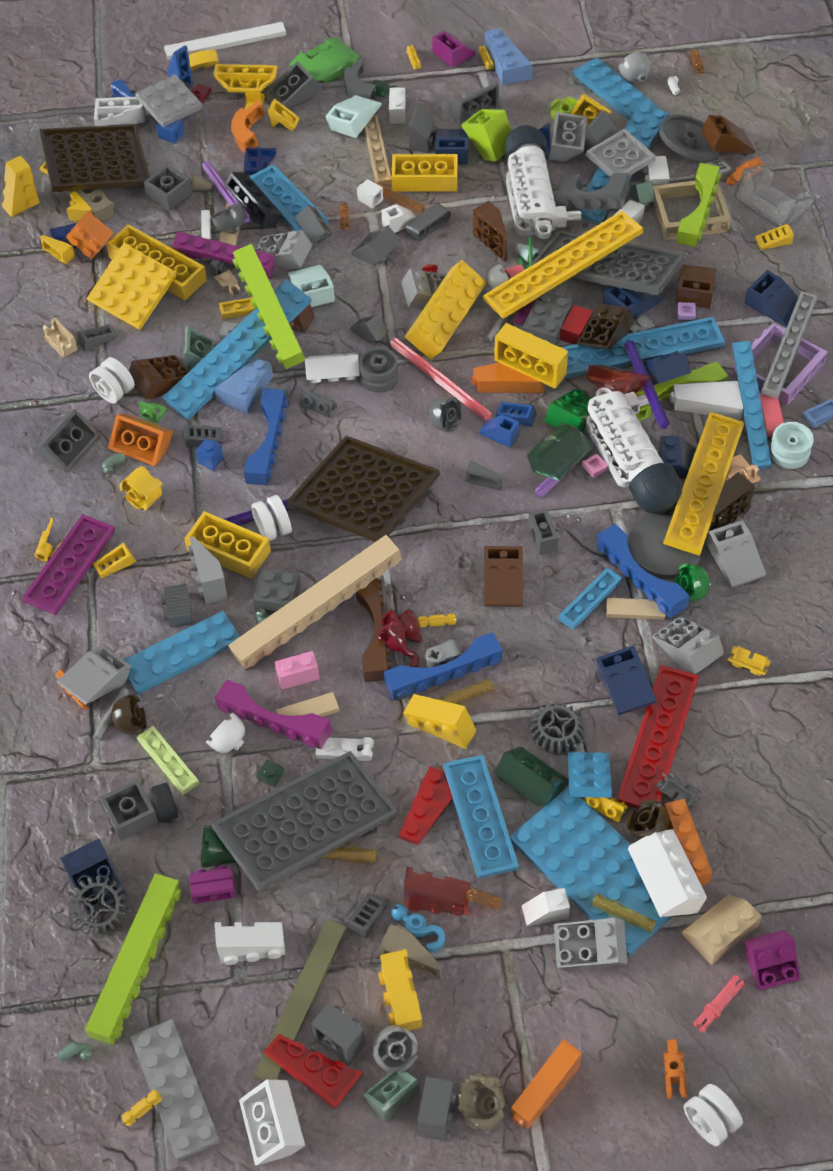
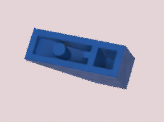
(180, 65)
(172, 131)

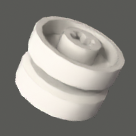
(111, 380)
(271, 518)
(713, 1114)

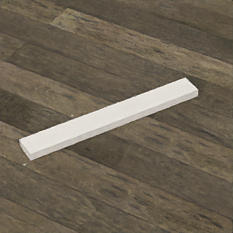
(230, 39)

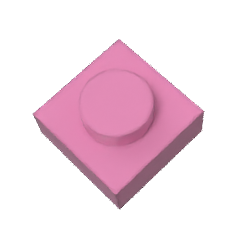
(595, 465)

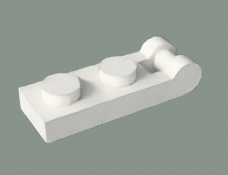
(338, 746)

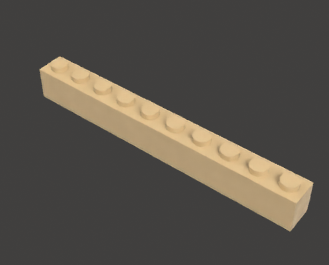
(315, 602)

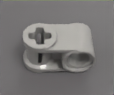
(442, 654)

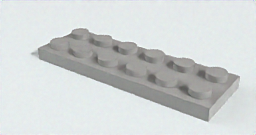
(182, 1103)

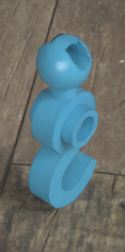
(418, 927)

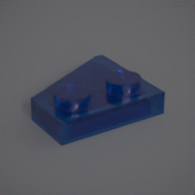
(258, 159)

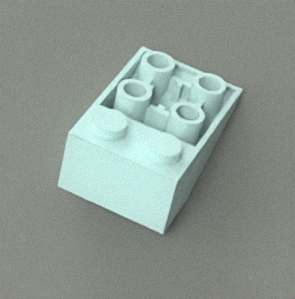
(352, 115)
(315, 283)

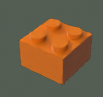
(89, 235)

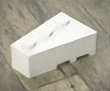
(118, 111)
(249, 942)

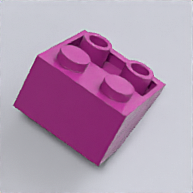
(451, 49)
(772, 959)

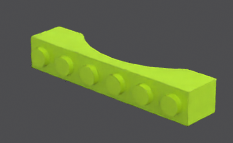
(690, 227)
(708, 373)

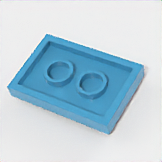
(589, 774)

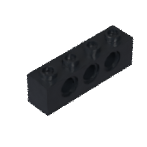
(253, 199)

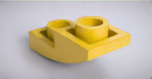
(203, 58)

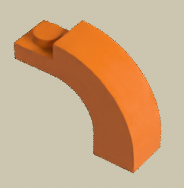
(242, 123)

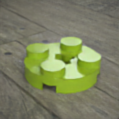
(561, 105)

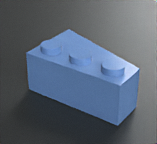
(245, 385)

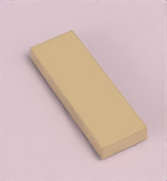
(633, 609)
(320, 705)

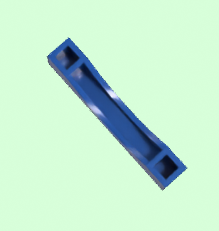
(259, 464)
(667, 595)
(408, 680)

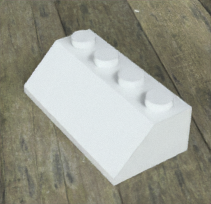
(667, 874)

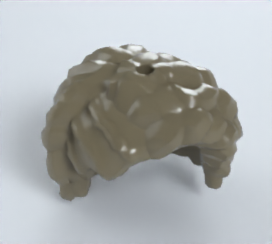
(481, 1101)

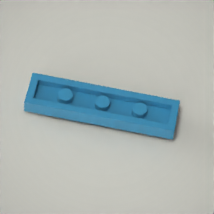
(590, 598)

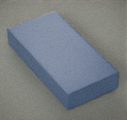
(819, 413)

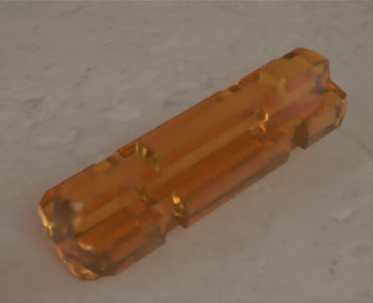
(696, 60)
(344, 215)
(484, 898)

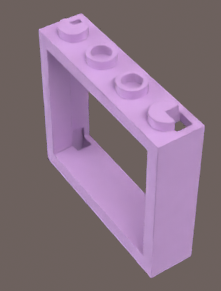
(806, 349)

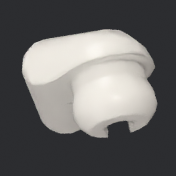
(672, 82)

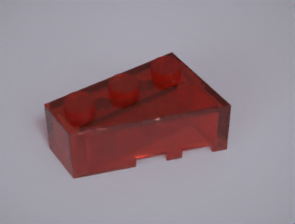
(435, 894)

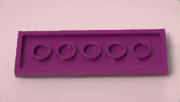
(68, 564)

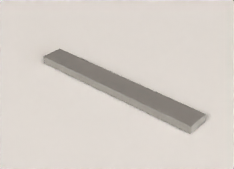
(789, 345)

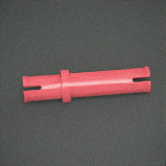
(714, 1009)

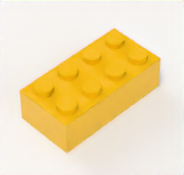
(424, 172)
(531, 355)
(230, 544)

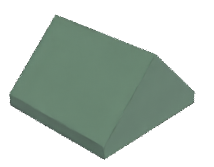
(196, 347)
(392, 1093)

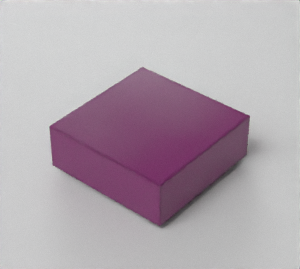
(523, 314)

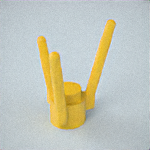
(44, 549)

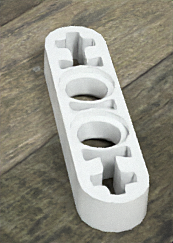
(206, 226)

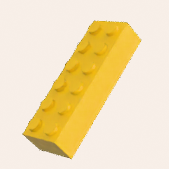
(190, 273)
(445, 309)

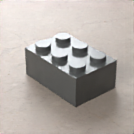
(548, 317)

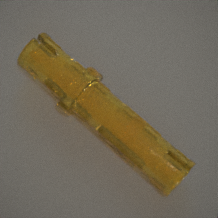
(468, 692)
(352, 854)
(622, 912)

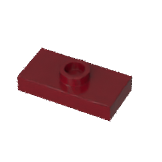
(201, 92)

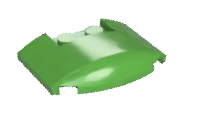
(327, 60)

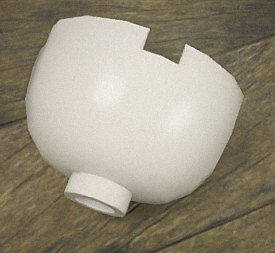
(228, 735)

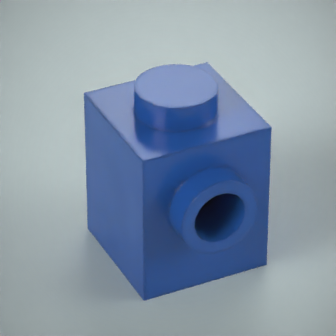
(209, 454)

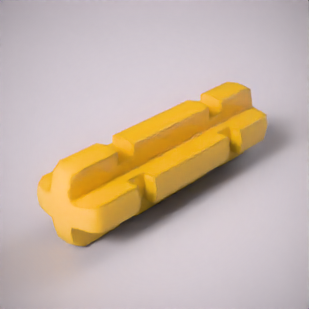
(486, 57)
(416, 64)
(437, 620)
(141, 1107)

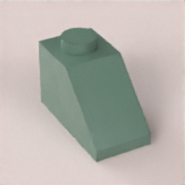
(642, 193)

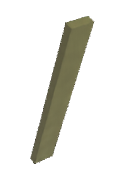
(303, 993)

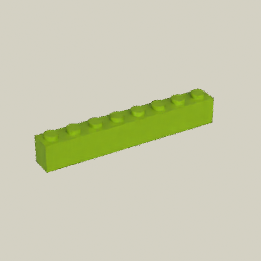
(269, 307)
(133, 960)

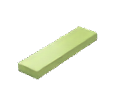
(168, 760)

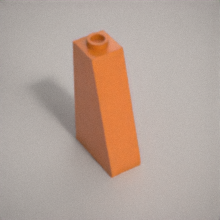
(503, 379)
(546, 1084)

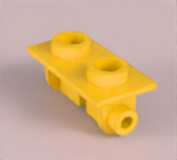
(756, 664)
(607, 807)

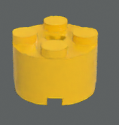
(141, 488)

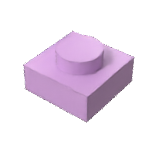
(686, 311)

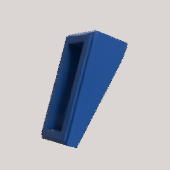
(120, 89)
(526, 418)

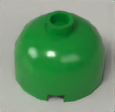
(693, 581)

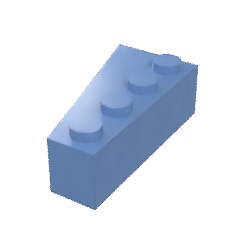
(507, 58)

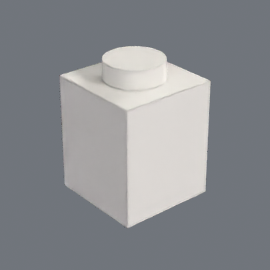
(370, 193)

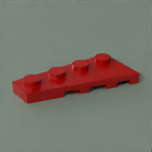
(427, 806)
(321, 1075)

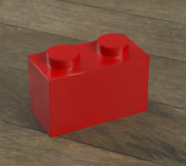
(575, 324)

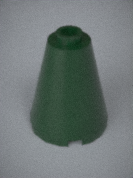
(213, 850)

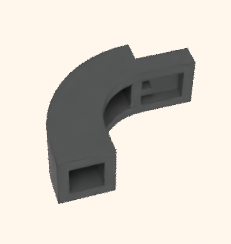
(354, 85)

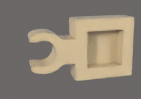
(228, 282)

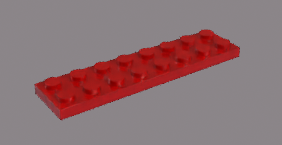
(658, 736)

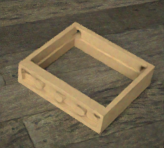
(688, 189)

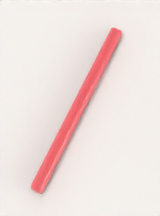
(441, 379)

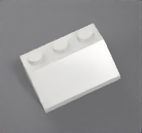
(332, 367)
(271, 1121)

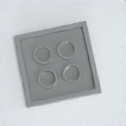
(168, 100)
(620, 154)

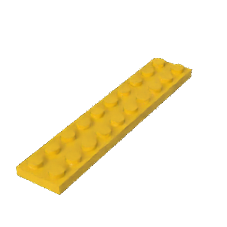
(562, 264)
(704, 484)

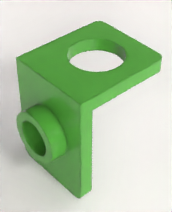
(149, 411)

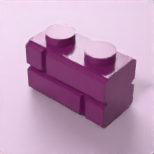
(212, 885)

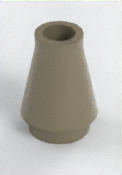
(200, 184)

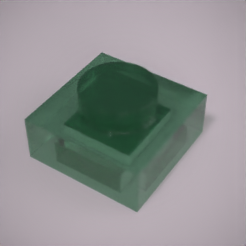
(270, 773)

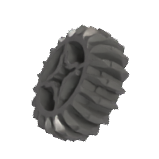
(560, 719)
(113, 910)

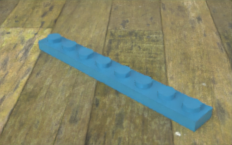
(751, 405)

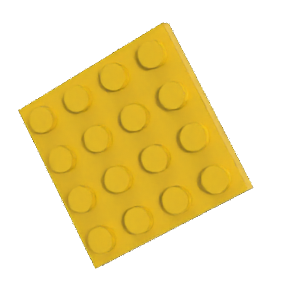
(132, 286)

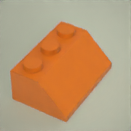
(139, 439)

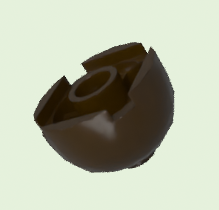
(128, 716)
(648, 819)

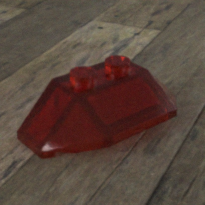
(616, 378)

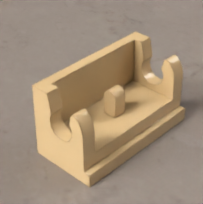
(60, 338)

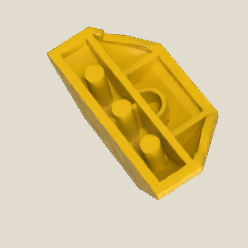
(245, 77)

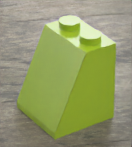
(488, 132)

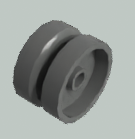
(378, 369)

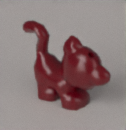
(398, 628)

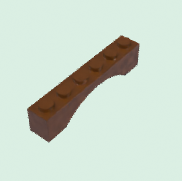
(375, 656)

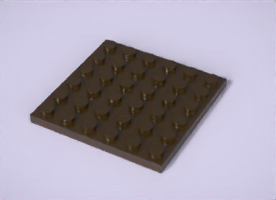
(94, 157)
(363, 489)

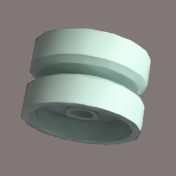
(791, 445)

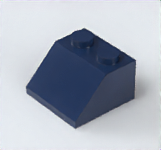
(677, 453)

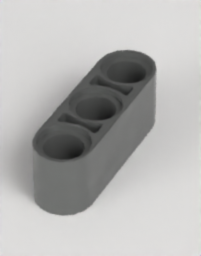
(428, 221)

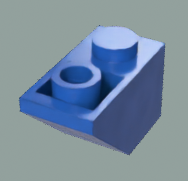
(501, 430)

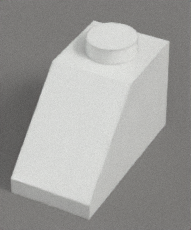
(546, 907)

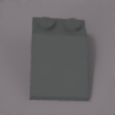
(293, 87)

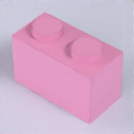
(297, 670)

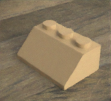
(722, 927)

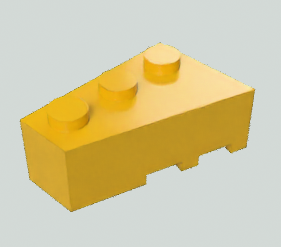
(20, 187)
(441, 719)
(400, 991)

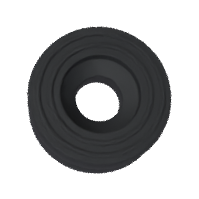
(164, 802)

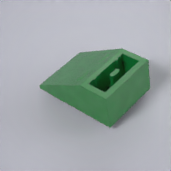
(569, 409)

